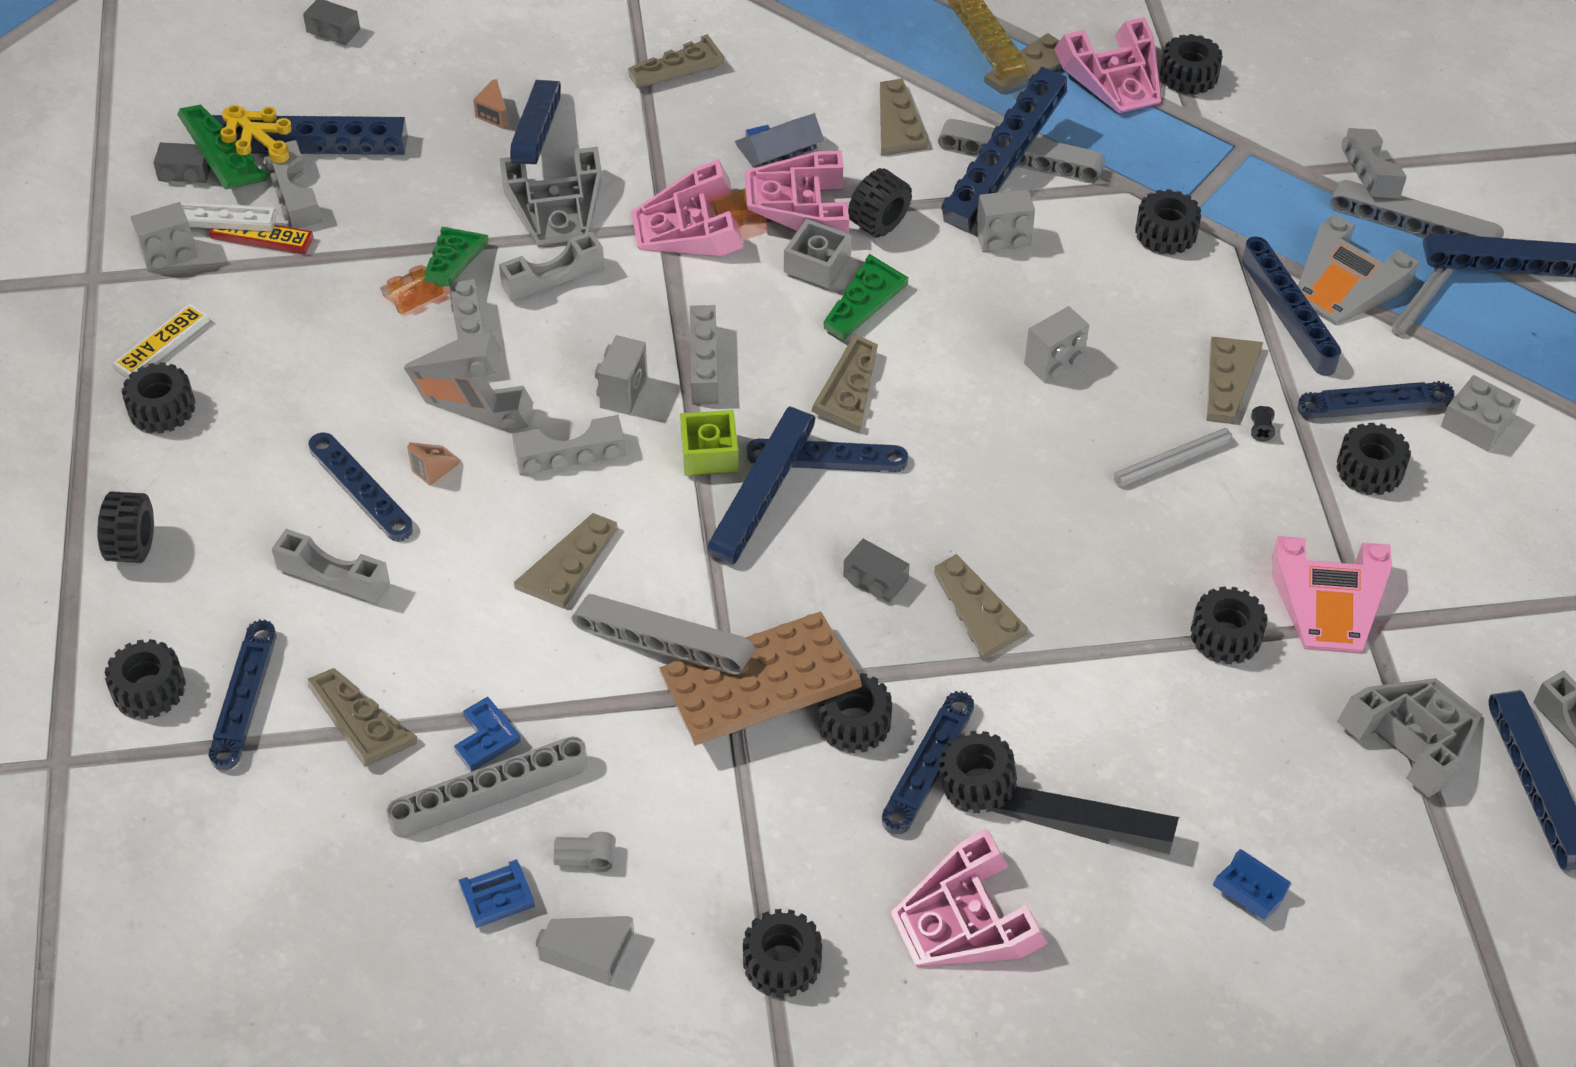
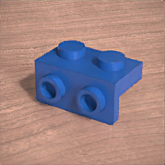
(1252, 884)

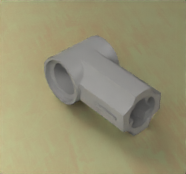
(594, 852)

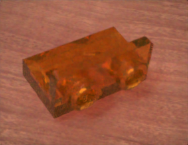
(737, 205)
(410, 290)

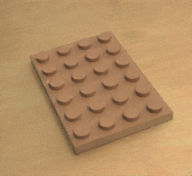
(787, 671)

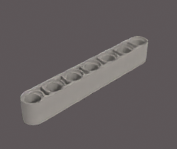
(1041, 156)
(1408, 214)
(663, 634)
(478, 796)

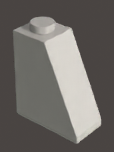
(586, 945)

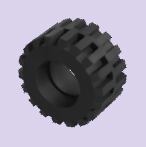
(1191, 64)
(880, 202)
(1168, 221)
(158, 397)
(1370, 474)
(125, 527)
(1225, 642)
(141, 661)
(862, 731)
(983, 790)
(782, 975)

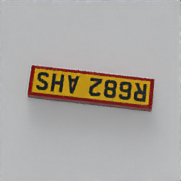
(281, 238)

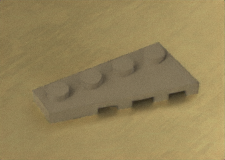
(1036, 55)
(674, 64)
(898, 120)
(1229, 375)
(848, 385)
(567, 564)
(984, 614)
(359, 720)

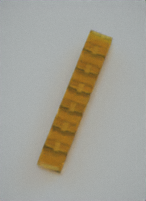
(991, 38)

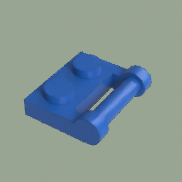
(498, 900)

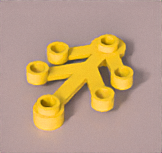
(238, 116)

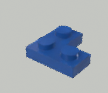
(492, 735)

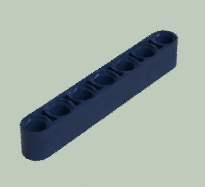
(535, 122)
(1500, 255)
(1291, 306)
(761, 485)
(1537, 773)

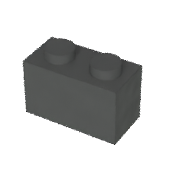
(331, 21)
(181, 163)
(876, 570)

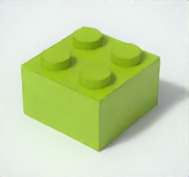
(709, 442)

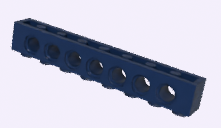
(338, 134)
(1005, 147)

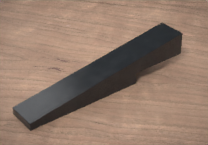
(1092, 819)

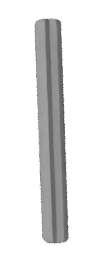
(1420, 300)
(1172, 457)

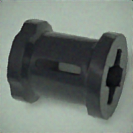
(1262, 418)

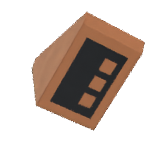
(490, 105)
(431, 461)

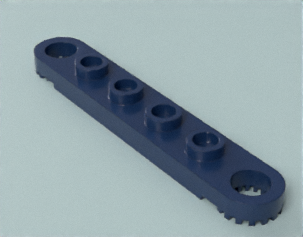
(1375, 399)
(842, 456)
(360, 486)
(242, 695)
(924, 765)

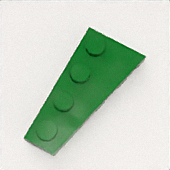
(229, 166)
(453, 254)
(869, 291)

